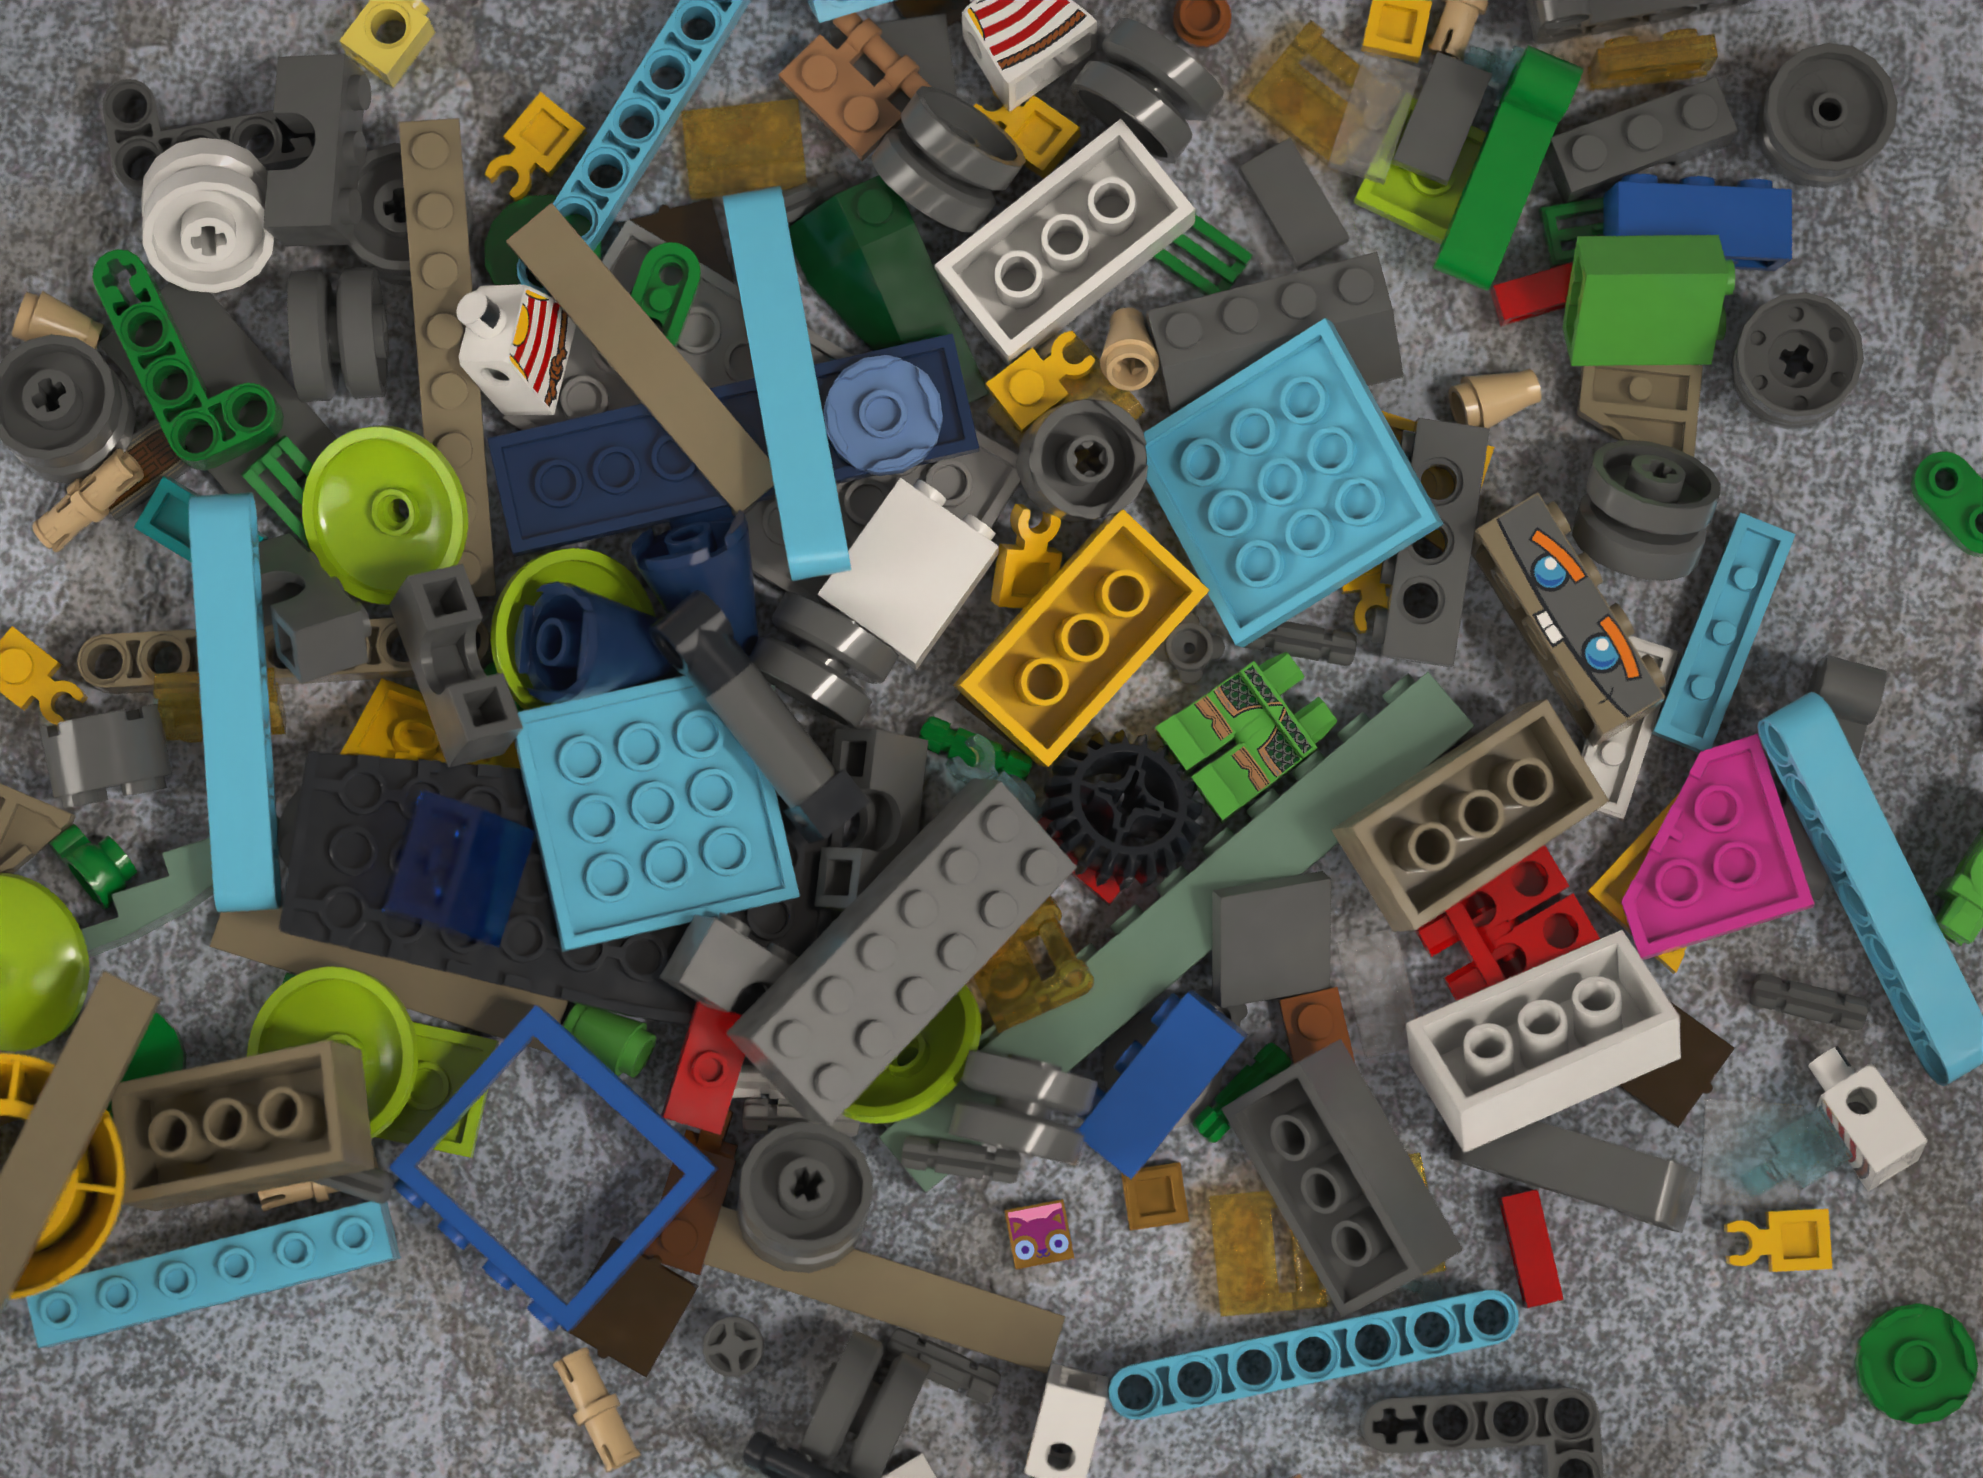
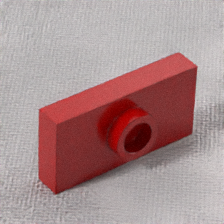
(705, 1071)

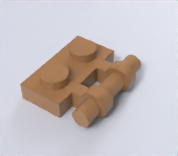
(842, 95)

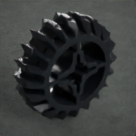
(1166, 815)

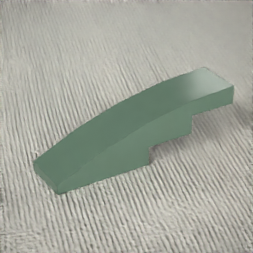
(158, 901)

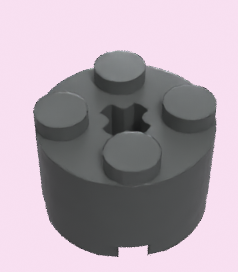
(1116, 460)
(106, 753)

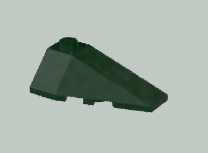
(876, 273)

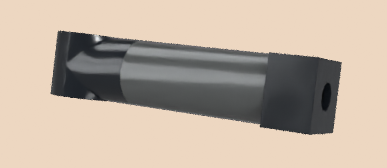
(701, 644)

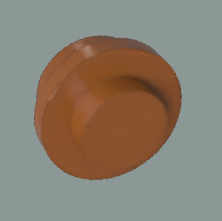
(1202, 21)

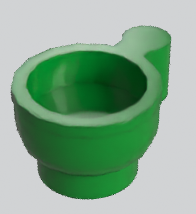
(97, 867)

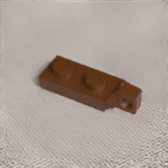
(688, 1235)

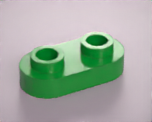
(668, 303)
(1955, 508)

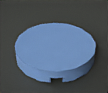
(892, 431)

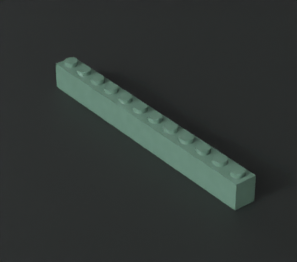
(1176, 931)

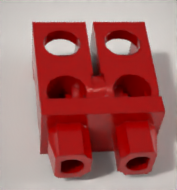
(1494, 936)

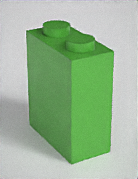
(1647, 300)

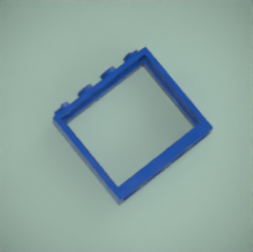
(502, 1263)

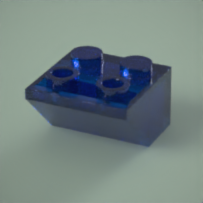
(458, 869)

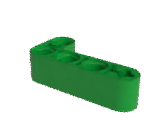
(1507, 166)
(171, 357)

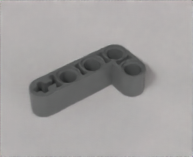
(1573, 19)
(152, 138)
(1854, 697)
(1590, 1171)
(1479, 1428)

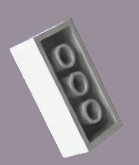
(1065, 243)
(1543, 1040)

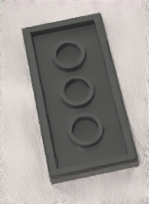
(224, 360)

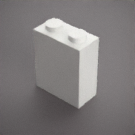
(911, 570)

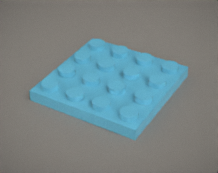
(1286, 483)
(648, 813)

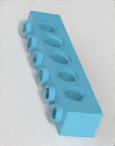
(214, 1273)

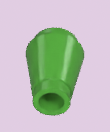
(612, 1038)

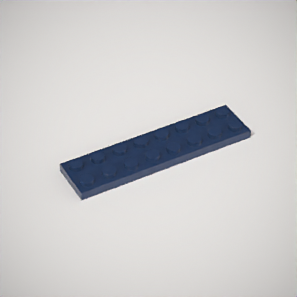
(629, 474)

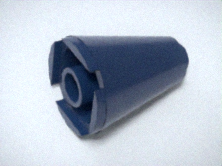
(705, 555)
(585, 645)

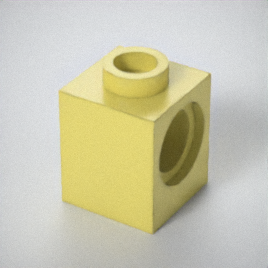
(388, 60)

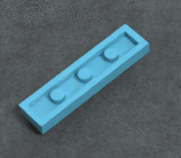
(1723, 633)

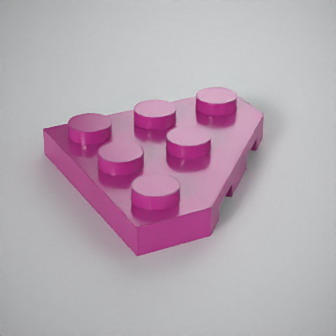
(1718, 856)

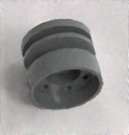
(1804, 326)

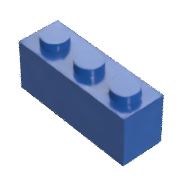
(1749, 218)
(1159, 1081)

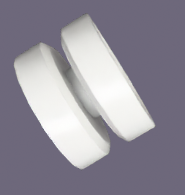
(206, 215)

